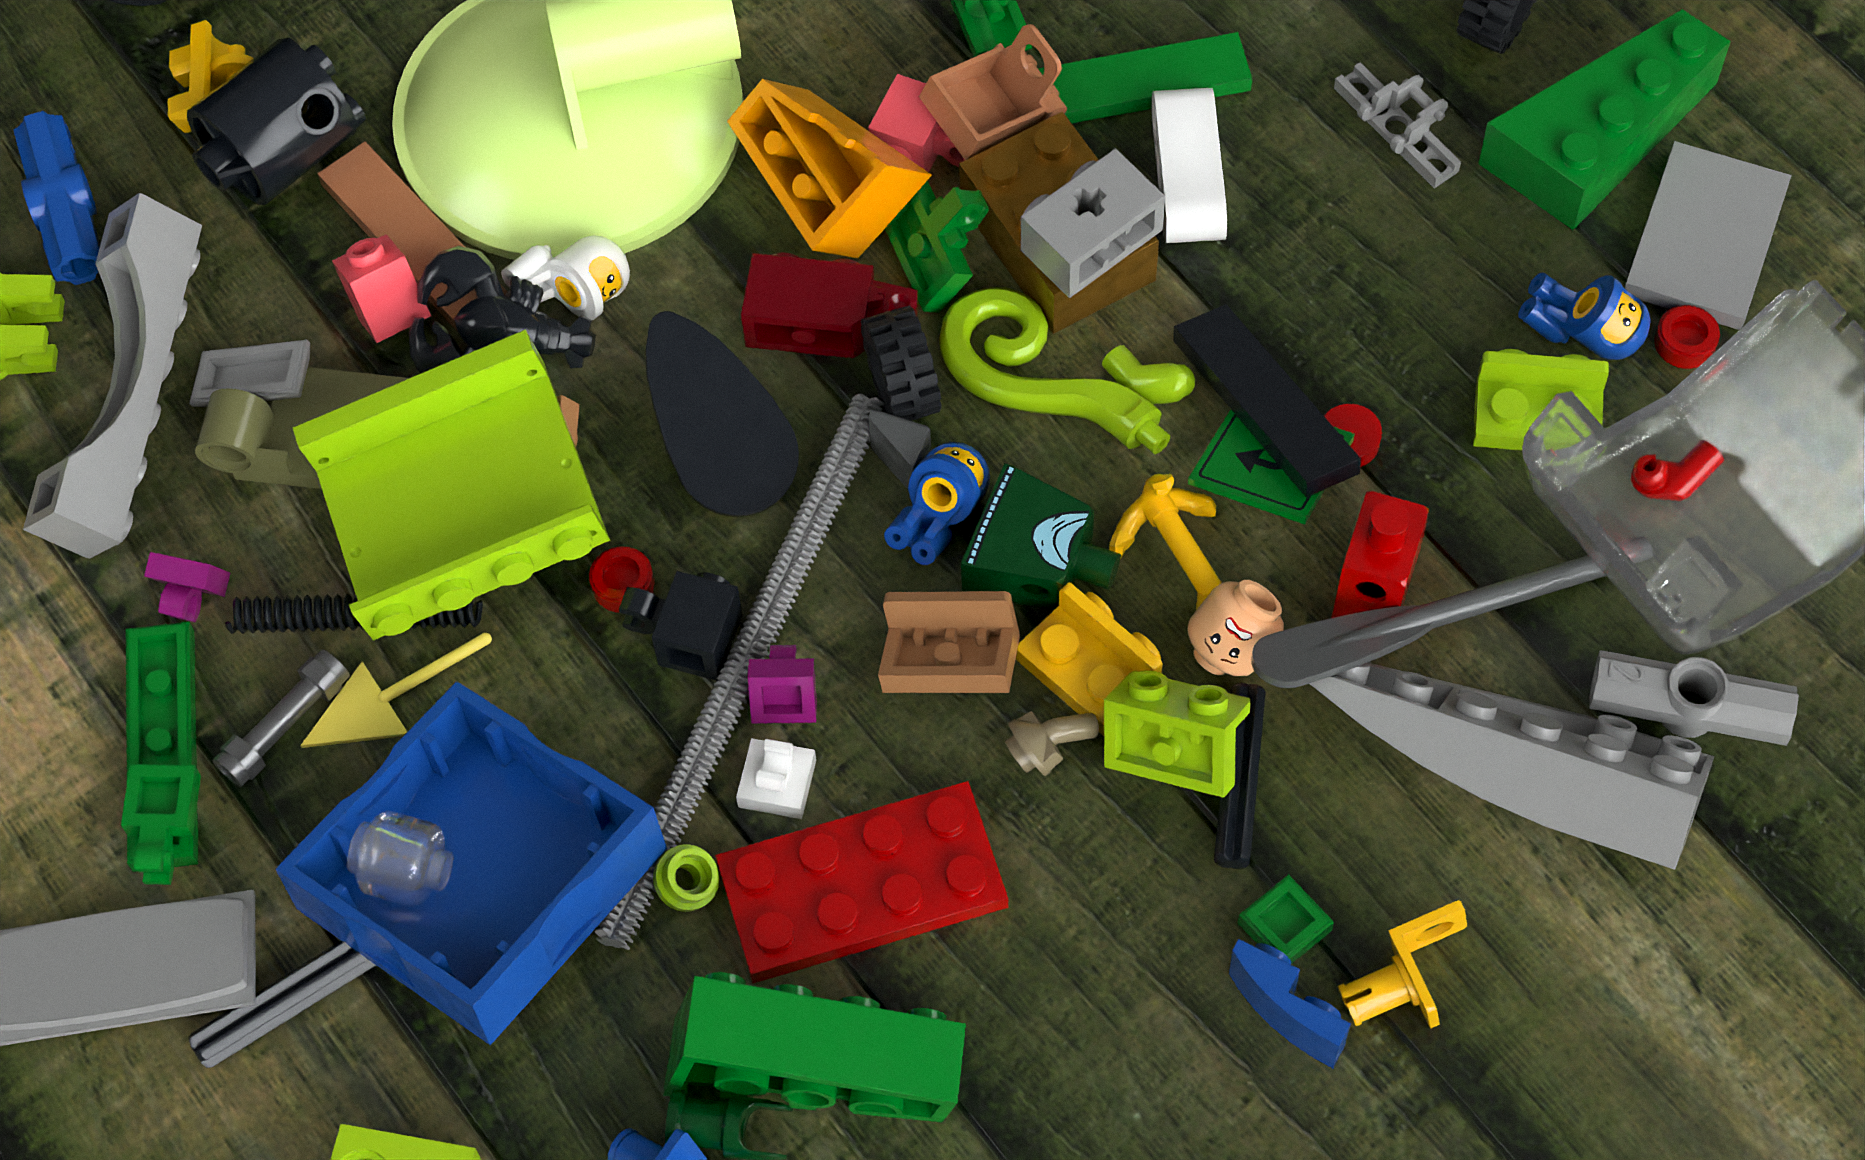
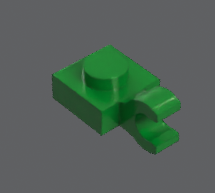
(156, 807)

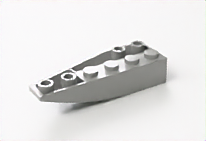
(1536, 759)

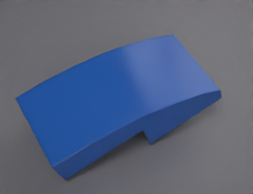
(1269, 986)

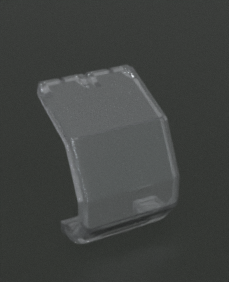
(1768, 521)

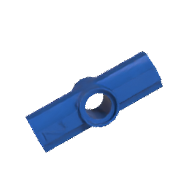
(58, 197)

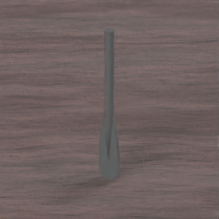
(1347, 641)

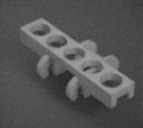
(1392, 97)

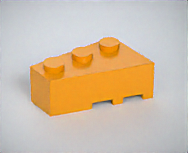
(824, 167)

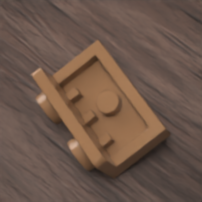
(949, 642)

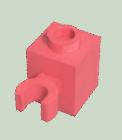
(910, 127)
(380, 286)

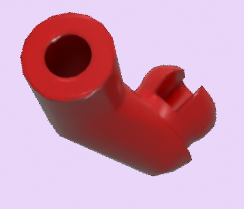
(1675, 479)

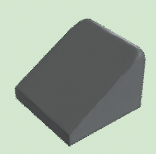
(898, 443)

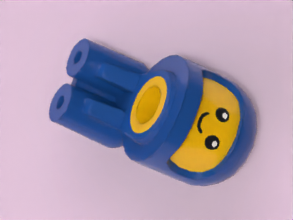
(1598, 317)
(942, 493)

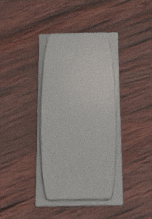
(127, 967)

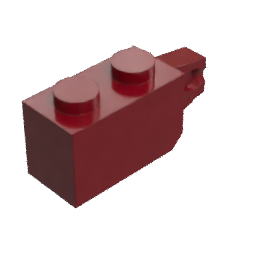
(814, 304)

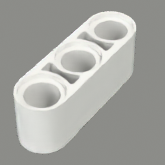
(1189, 165)

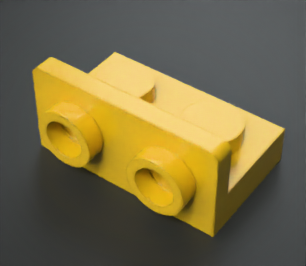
(1085, 652)

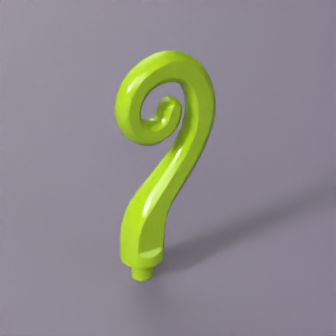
(1103, 402)

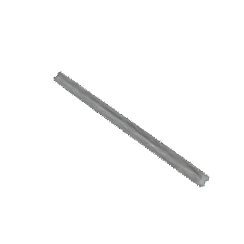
(751, 644)

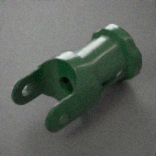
(719, 1123)

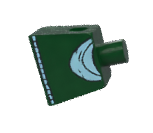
(1034, 543)

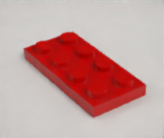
(861, 881)

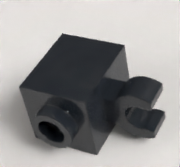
(691, 626)

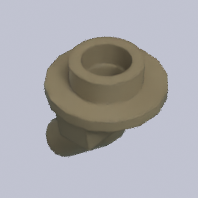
(1036, 742)

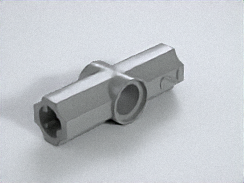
(1731, 706)

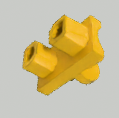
(203, 68)

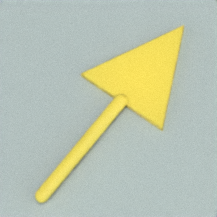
(364, 710)

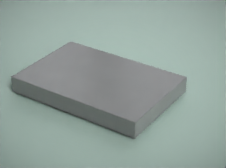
(1708, 234)

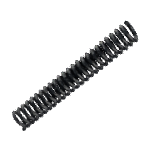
(307, 605)

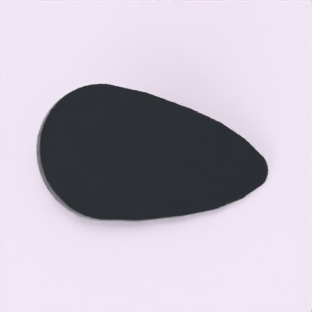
(717, 420)

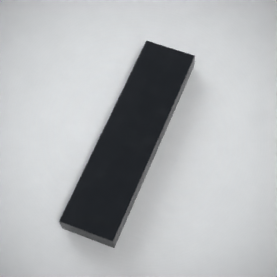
(1267, 400)

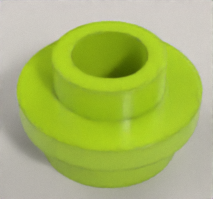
(704, 875)

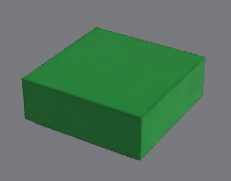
(1286, 919)

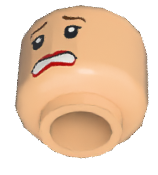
(1231, 624)

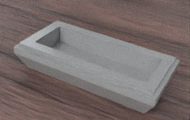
(264, 370)

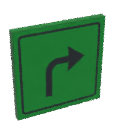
(1245, 472)

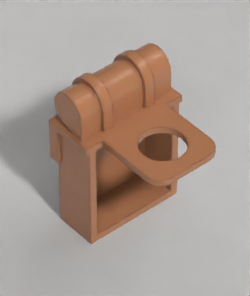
(995, 94)

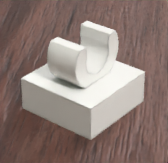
(776, 778)

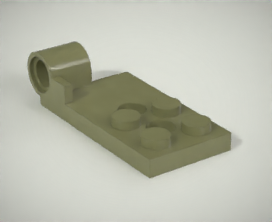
(257, 436)

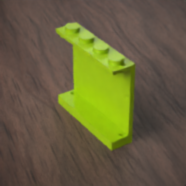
(452, 485)

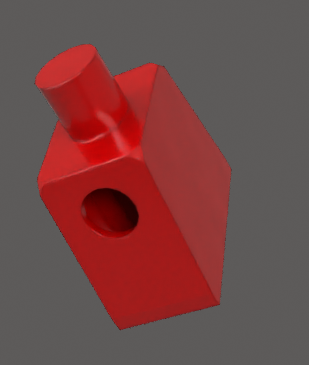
(1381, 552)

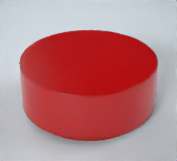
(1686, 336)
(1363, 424)
(616, 571)

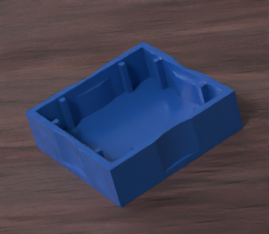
(534, 870)

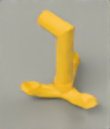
(1160, 506)

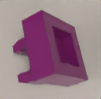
(184, 584)
(782, 687)

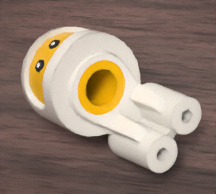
(578, 277)

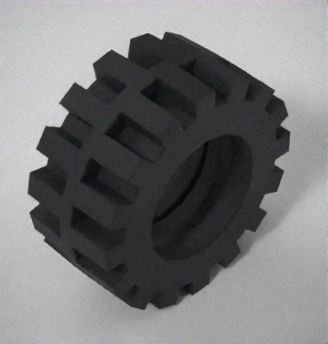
(901, 364)

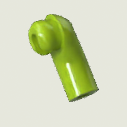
(1155, 382)

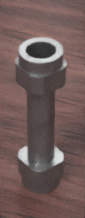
(242, 758)

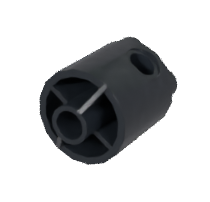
(272, 121)

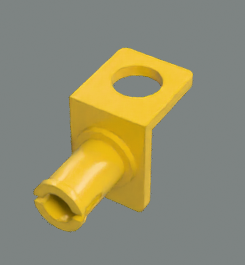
(1402, 979)

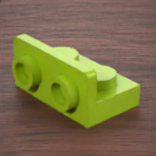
(1519, 386)
(1173, 731)

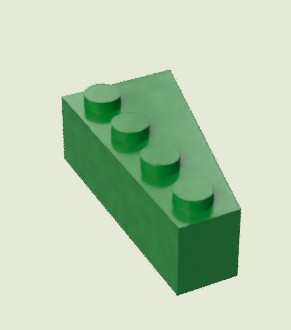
(1602, 120)
(814, 1049)

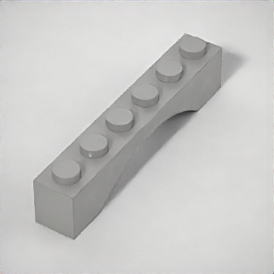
(145, 271)

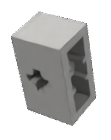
(1091, 222)

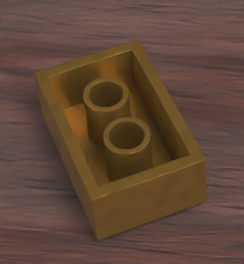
(1012, 178)

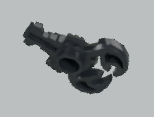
(491, 314)

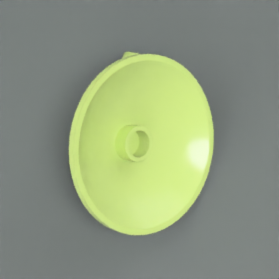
(569, 119)

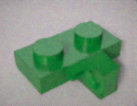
(930, 242)

